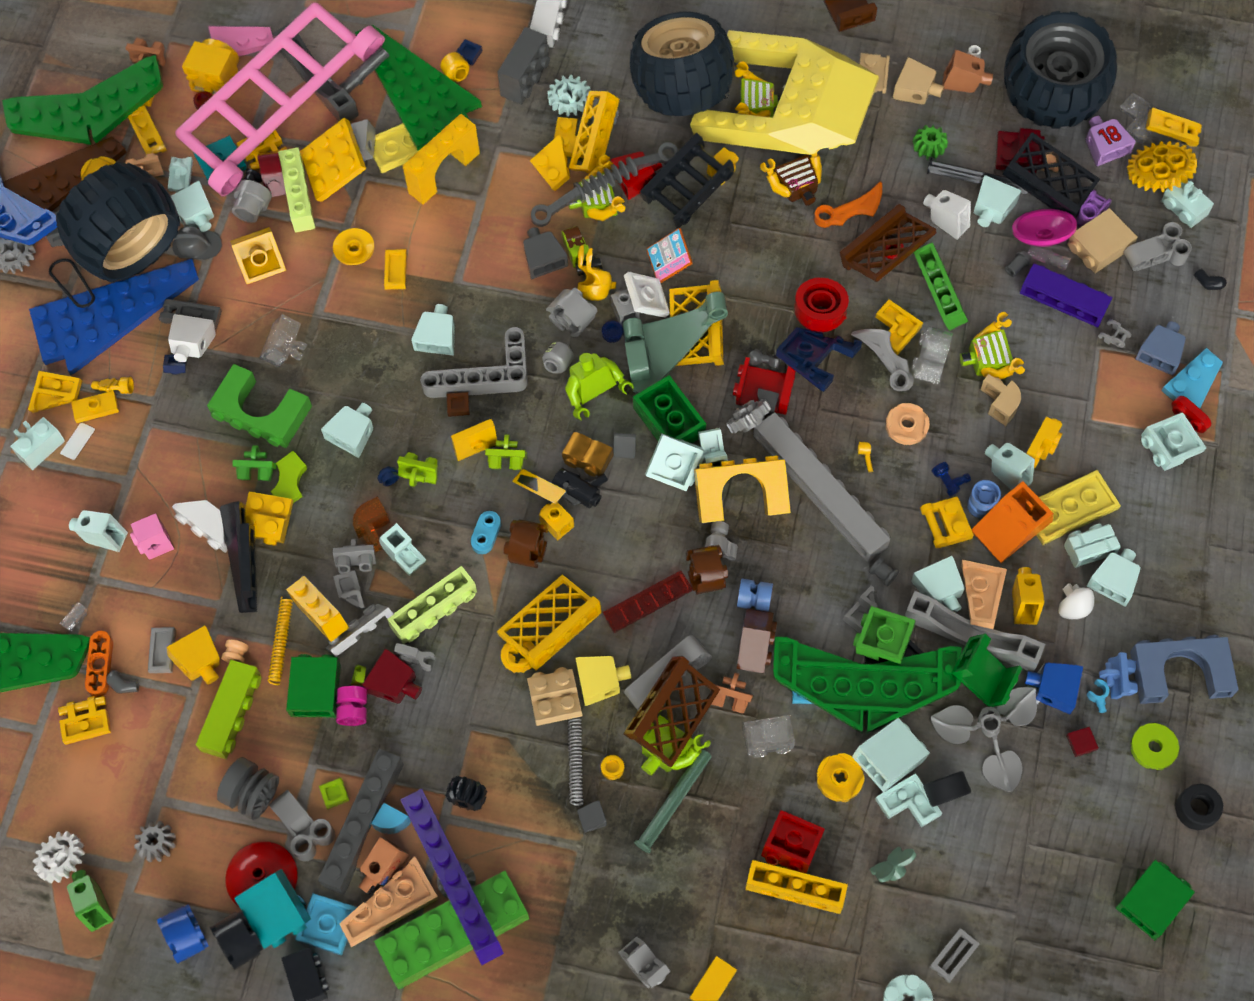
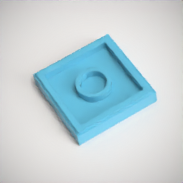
(324, 927)

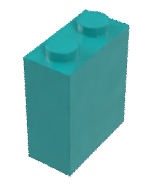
(273, 909)

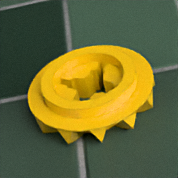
(509, 660)

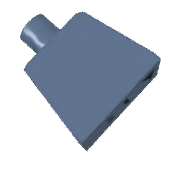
(1163, 348)

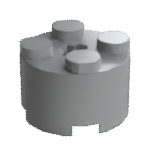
(571, 311)

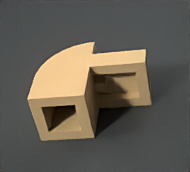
(1006, 398)

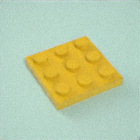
(332, 160)

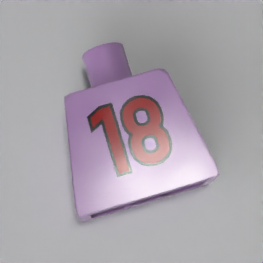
(1108, 140)

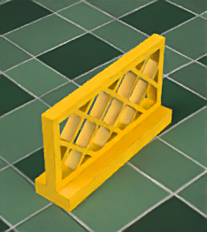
(715, 331)
(565, 630)

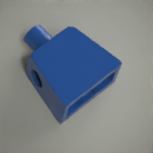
(1057, 685)

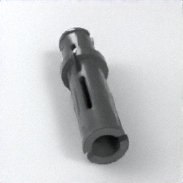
(364, 70)

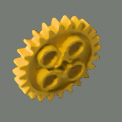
(1162, 166)

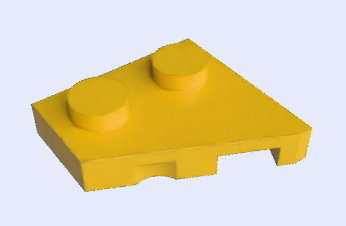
(552, 163)
(53, 391)

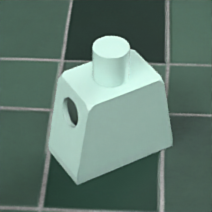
(995, 201)
(193, 207)
(435, 332)
(350, 429)
(1011, 465)
(99, 530)
(1116, 577)
(941, 583)

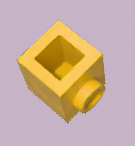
(557, 519)

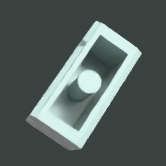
(1091, 545)

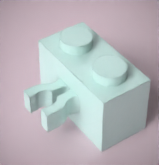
(1187, 203)
(37, 442)

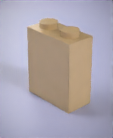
(1101, 240)

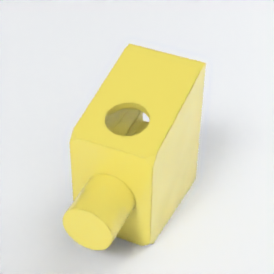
(600, 677)

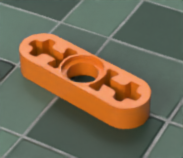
(102, 673)

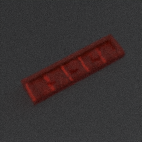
(647, 601)

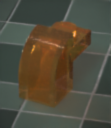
(368, 519)

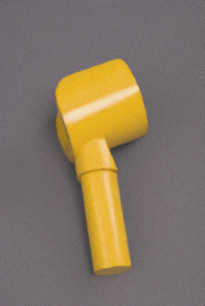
(864, 448)

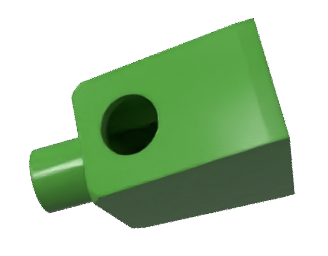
(88, 901)

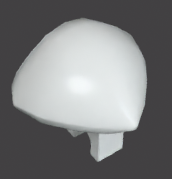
(1077, 603)

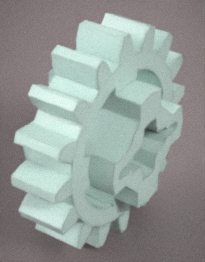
(568, 95)

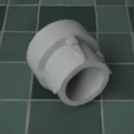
(250, 200)

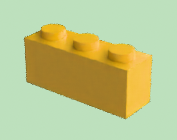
(317, 608)

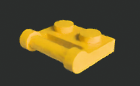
(953, 520)

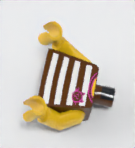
(795, 178)

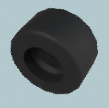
(947, 789)
(1209, 797)

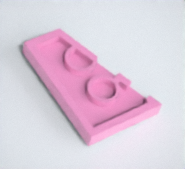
(243, 39)

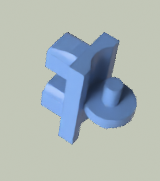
(1117, 676)

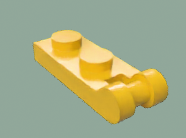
(1173, 126)
(146, 131)

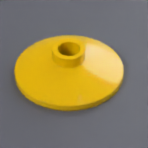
(353, 239)

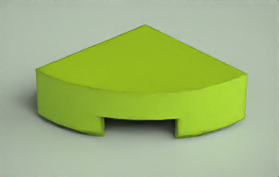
(358, 675)

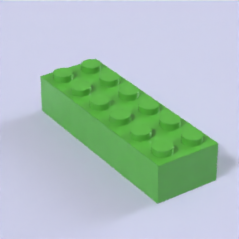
(439, 936)

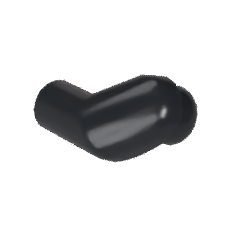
(1210, 282)

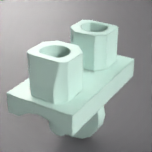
(179, 173)

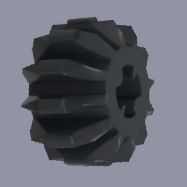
(466, 793)

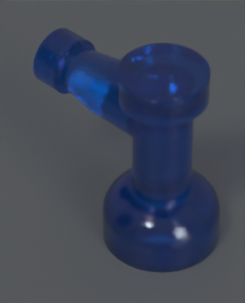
(952, 485)

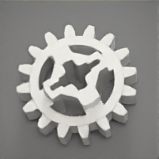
(58, 857)

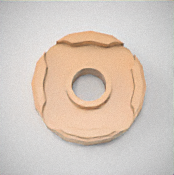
(906, 435)

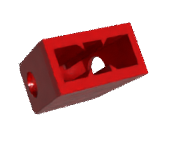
(635, 184)

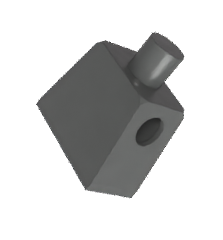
(543, 253)

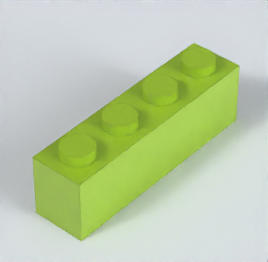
(228, 709)

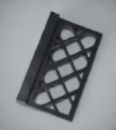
(1045, 191)

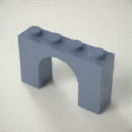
(1210, 654)

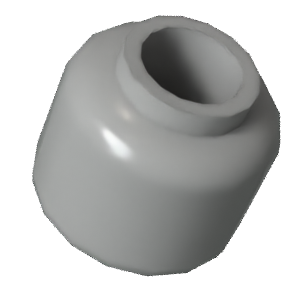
(557, 357)

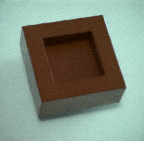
(458, 404)

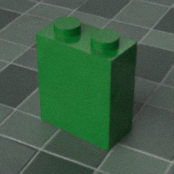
(313, 686)
(1155, 899)

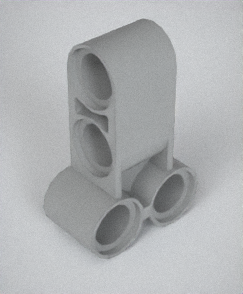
(1159, 249)
(301, 826)

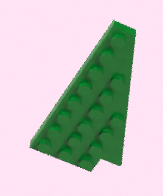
(421, 93)

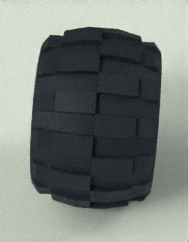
(682, 63)

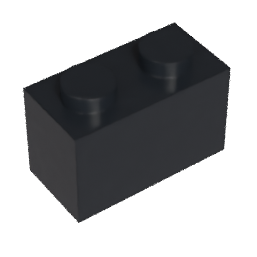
(304, 976)

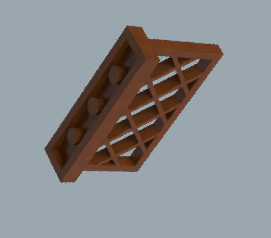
(878, 236)
(658, 697)

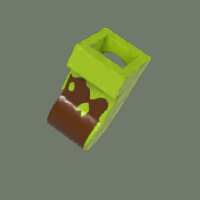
(573, 240)

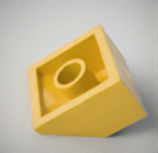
(258, 255)

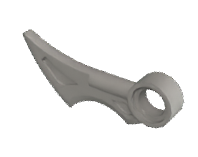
(880, 343)

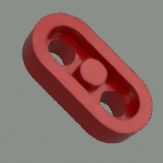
(1195, 415)

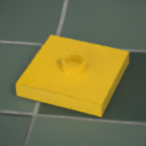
(474, 439)

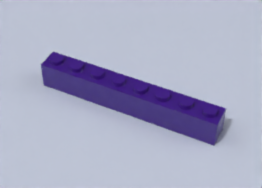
(452, 877)

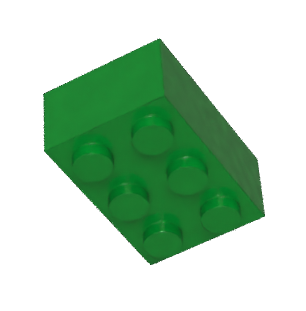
(668, 411)

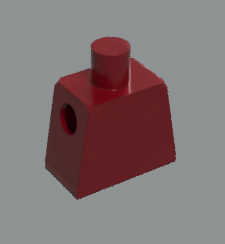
(391, 679)

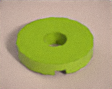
(1164, 737)

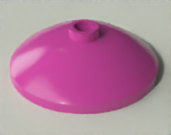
(1044, 227)

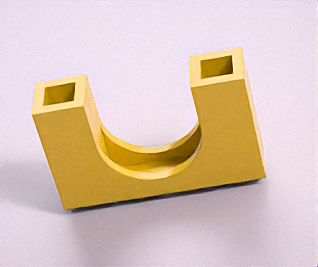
(420, 170)
(769, 473)

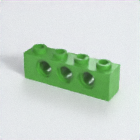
(940, 286)

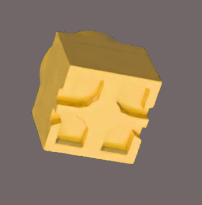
(210, 65)

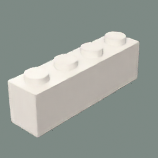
(547, 18)

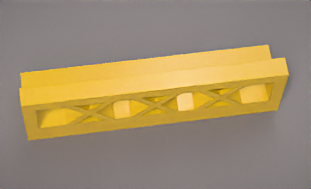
(598, 131)

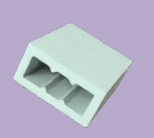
(891, 754)

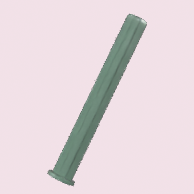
(672, 802)

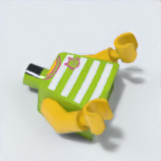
(756, 94)
(602, 205)
(991, 352)

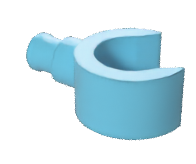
(1099, 700)

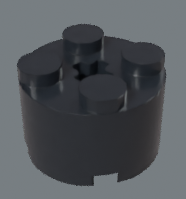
(235, 940)

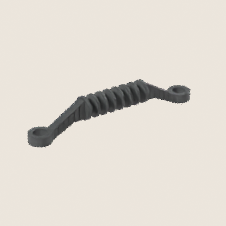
(579, 192)

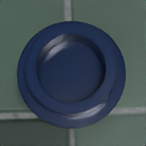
(388, 476)

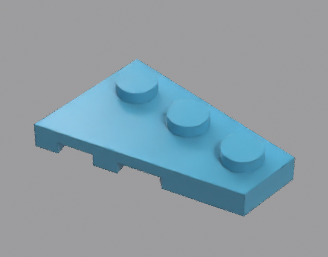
(1195, 378)

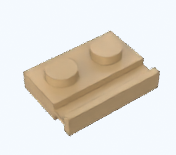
(879, 66)

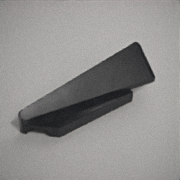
(241, 553)

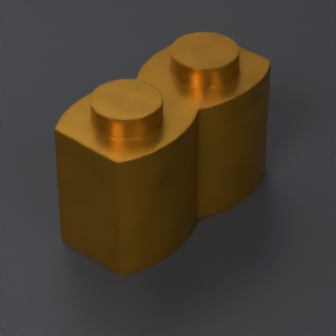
(587, 454)

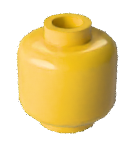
(454, 66)

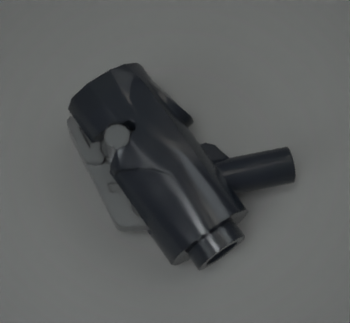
(579, 490)

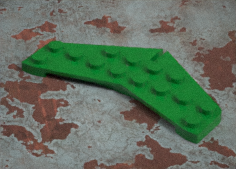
(98, 108)
(39, 658)
(851, 688)

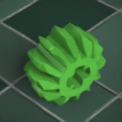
(930, 142)

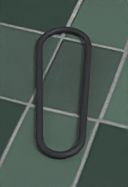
(81, 277)

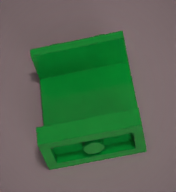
(984, 673)

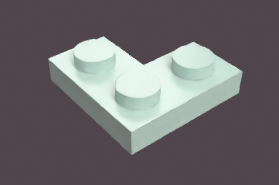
(909, 795)

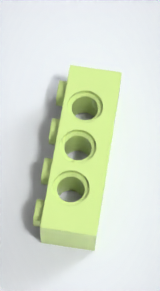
(296, 189)

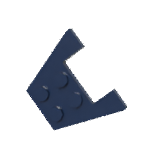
(807, 349)

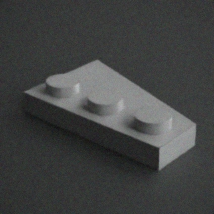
(364, 624)

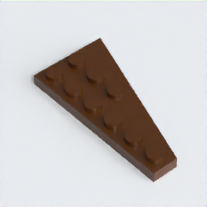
(51, 182)

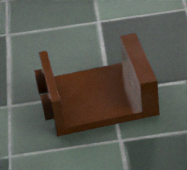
(851, 13)

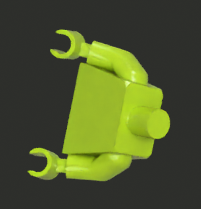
(591, 378)
(685, 759)

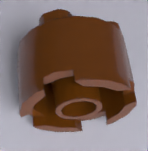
(526, 543)
(706, 569)

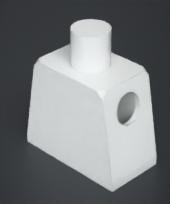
(949, 212)
(190, 336)

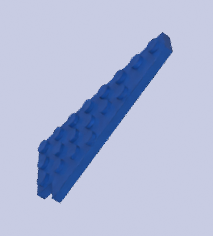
(118, 308)

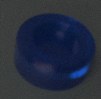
(612, 331)

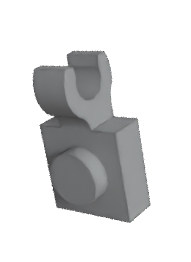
(413, 655)

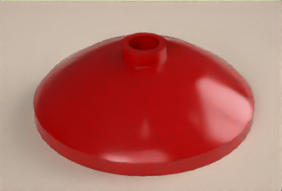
(258, 856)

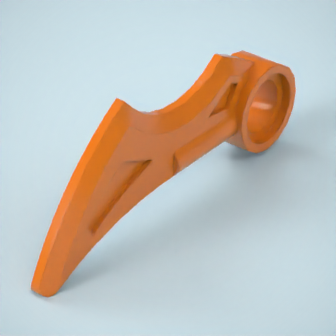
(839, 215)

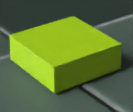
(334, 793)

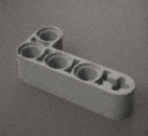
(690, 648)

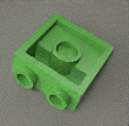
(884, 635)

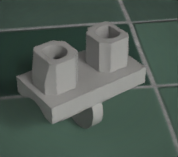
(354, 555)

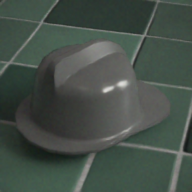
(194, 244)

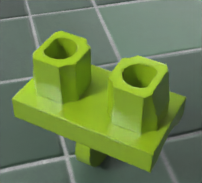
(516, 456)
(417, 470)

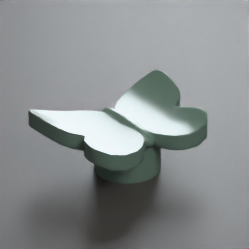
(893, 867)

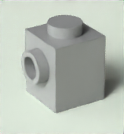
(622, 306)

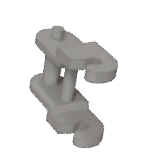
(1112, 339)

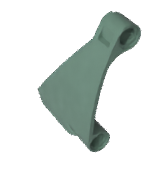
(660, 345)

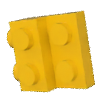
(1045, 440)
(269, 516)

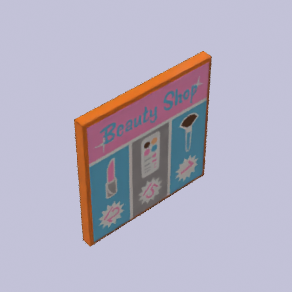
(669, 255)

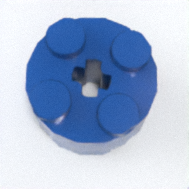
(182, 933)

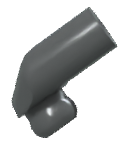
(119, 685)

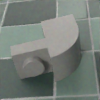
(644, 963)

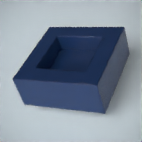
(470, 51)
(172, 366)

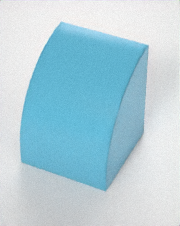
(390, 820)

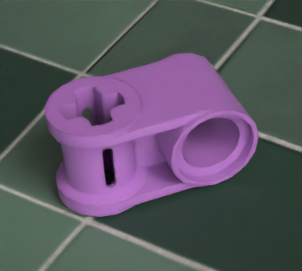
(1092, 208)

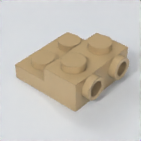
(554, 696)

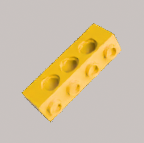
(796, 887)

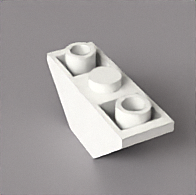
(204, 520)

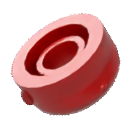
(822, 293)

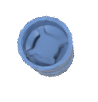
(983, 498)
(754, 595)

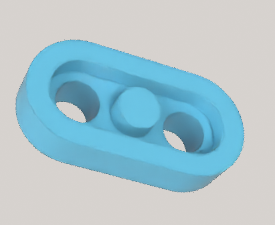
(487, 531)

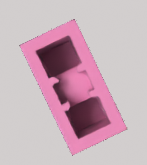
(151, 537)

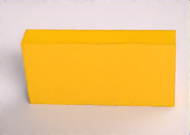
(395, 269)
(714, 981)

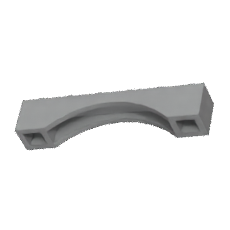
(1004, 646)

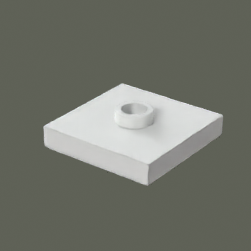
(646, 294)

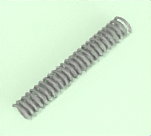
(576, 739)

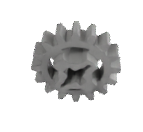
(15, 255)
(748, 416)

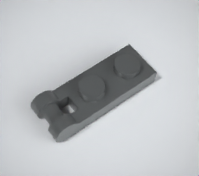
(189, 309)

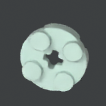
(909, 985)

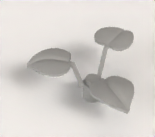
(1000, 769)

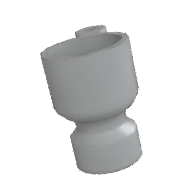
(719, 531)

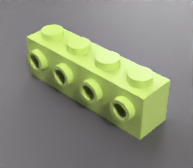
(432, 605)

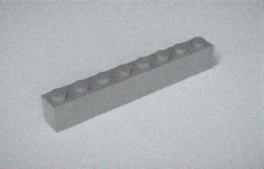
(822, 488)

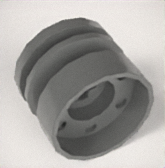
(247, 788)

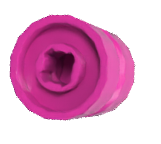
(351, 708)

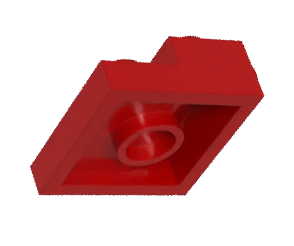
(792, 842)

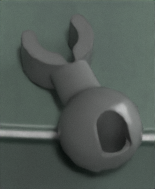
(756, 357)

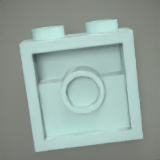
(1172, 441)
(675, 462)

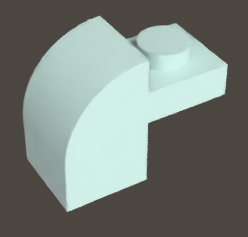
(712, 446)
(399, 549)

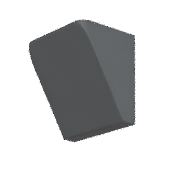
(624, 445)
(592, 817)

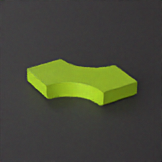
(290, 470)

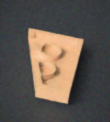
(983, 592)

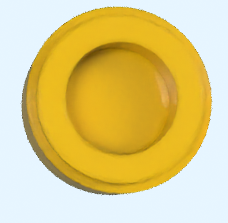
(612, 767)

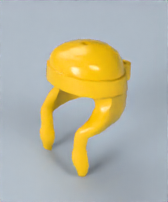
(597, 281)

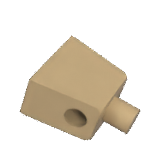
(916, 83)

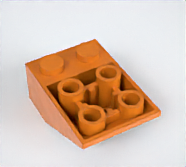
(1013, 522)

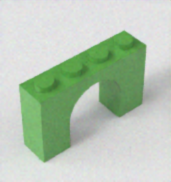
(276, 427)

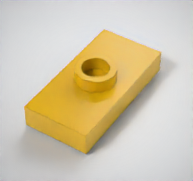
(95, 406)

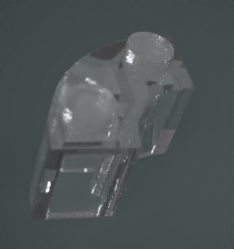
(932, 355)

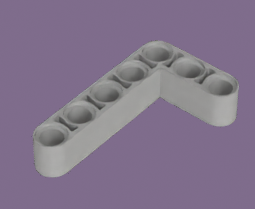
(483, 374)

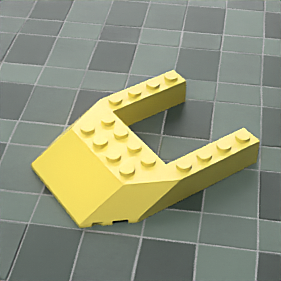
(818, 106)

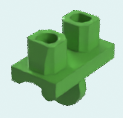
(244, 467)

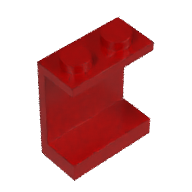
(773, 381)

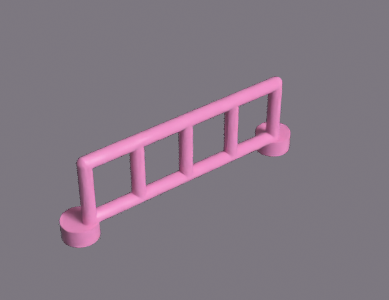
(226, 173)

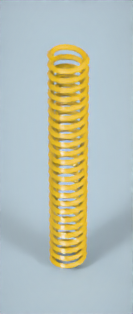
(281, 643)

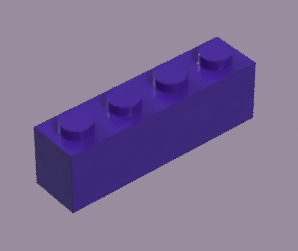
(1066, 295)

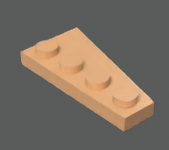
(399, 898)

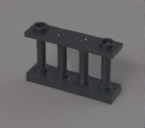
(679, 163)

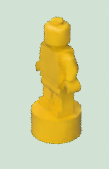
(124, 385)

